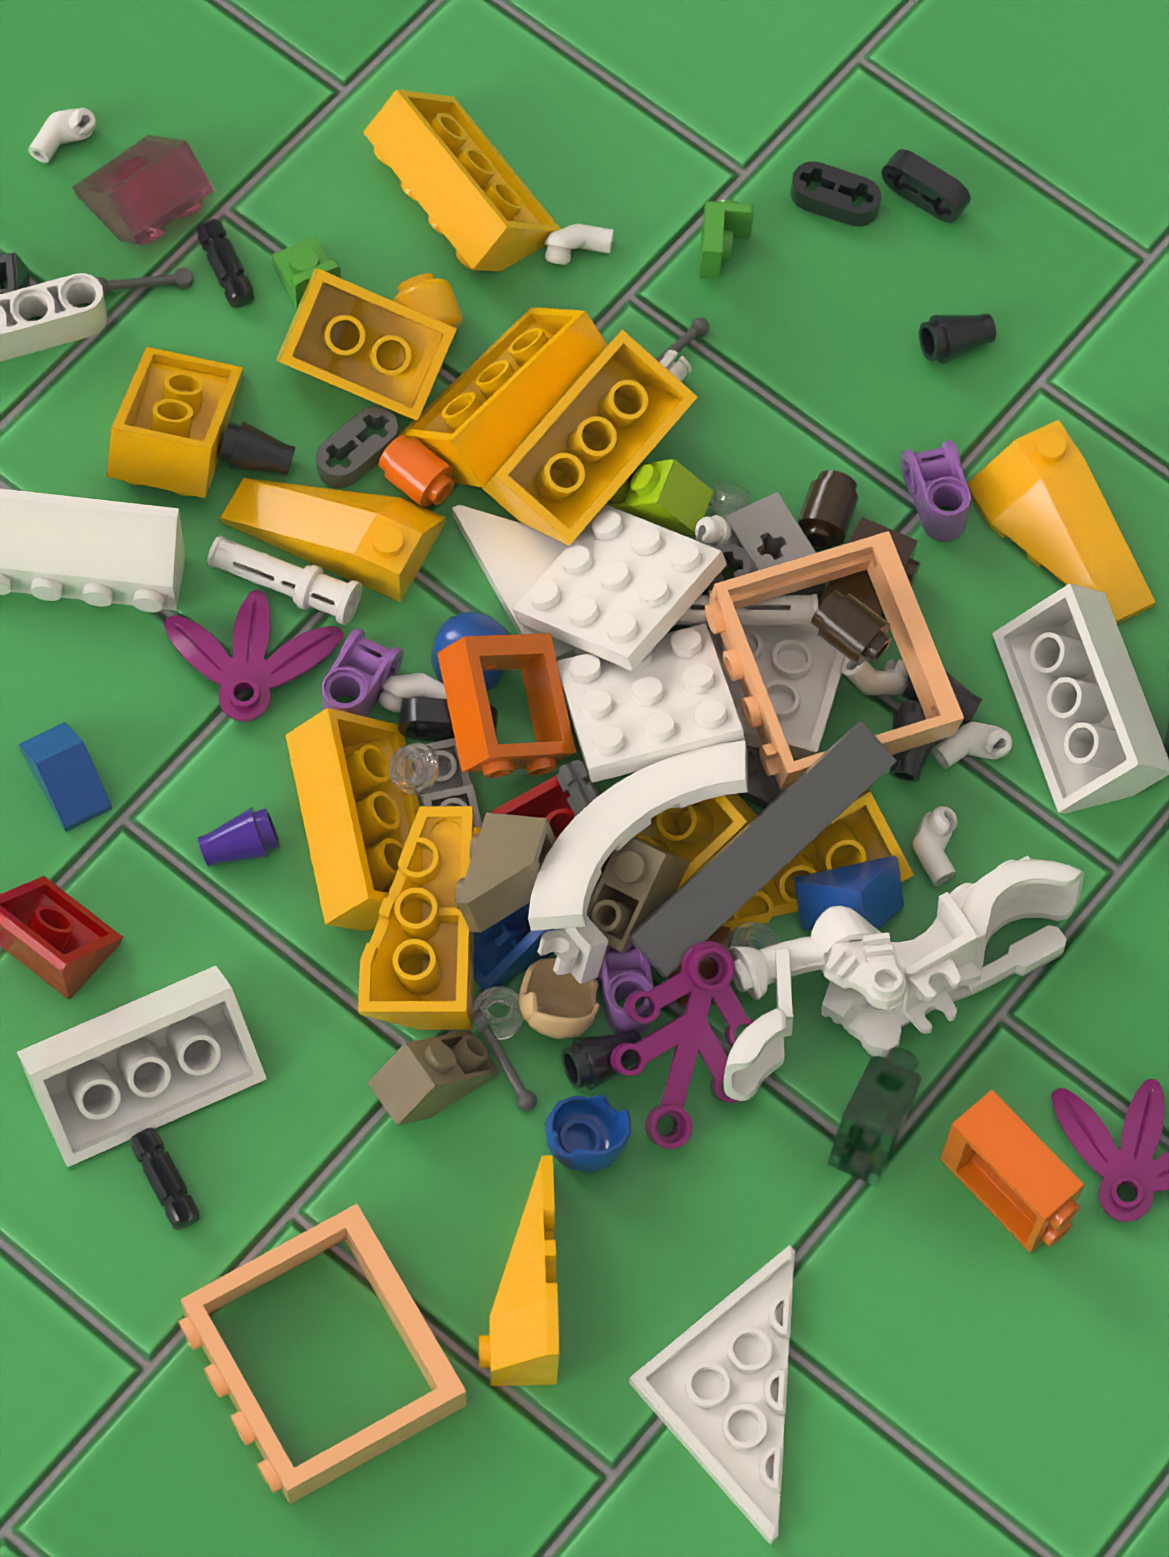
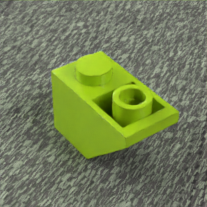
(664, 496)

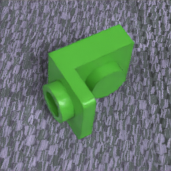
(720, 225)
(297, 264)

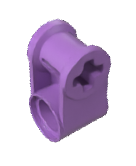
(938, 481)
(360, 674)
(618, 978)

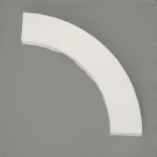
(619, 814)

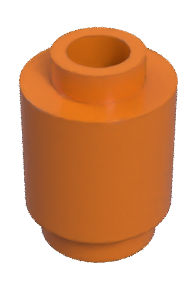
(417, 471)

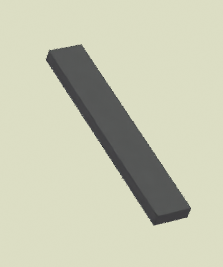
(762, 848)

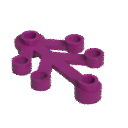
(689, 1033)

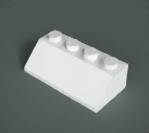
(90, 550)
(1081, 700)
(142, 1065)

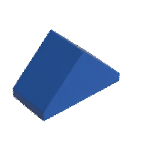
(66, 775)
(865, 887)
(506, 949)

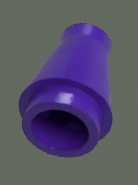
(241, 838)

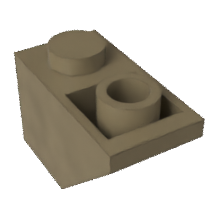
(502, 868)
(633, 888)
(432, 1075)

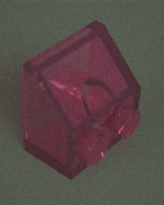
(146, 189)

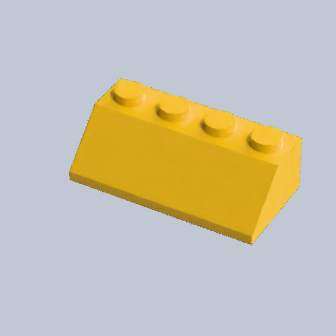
(459, 180)
(507, 392)
(590, 441)
(351, 811)

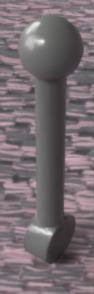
(181, 278)
(699, 327)
(525, 1099)

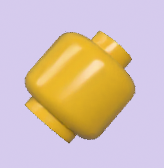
(430, 297)

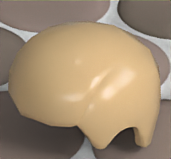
(557, 1003)

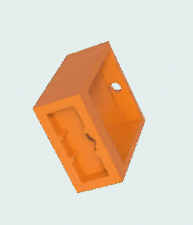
(471, 714)
(1012, 1172)

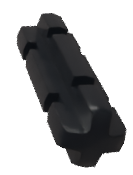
(225, 263)
(164, 1178)

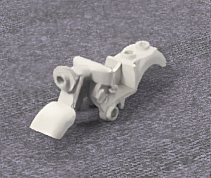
(889, 984)

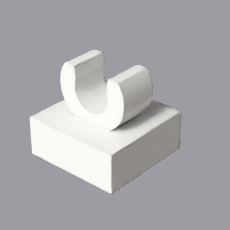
(577, 950)

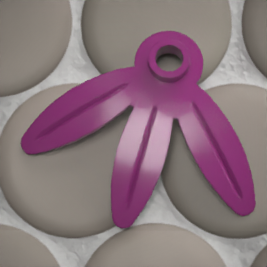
(247, 666)
(1130, 1164)

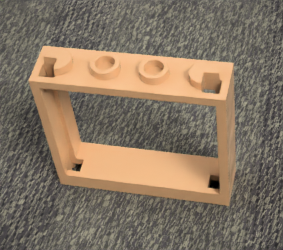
(907, 624)
(250, 1422)

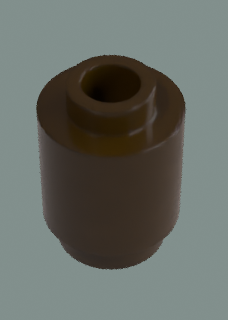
(828, 509)
(852, 628)

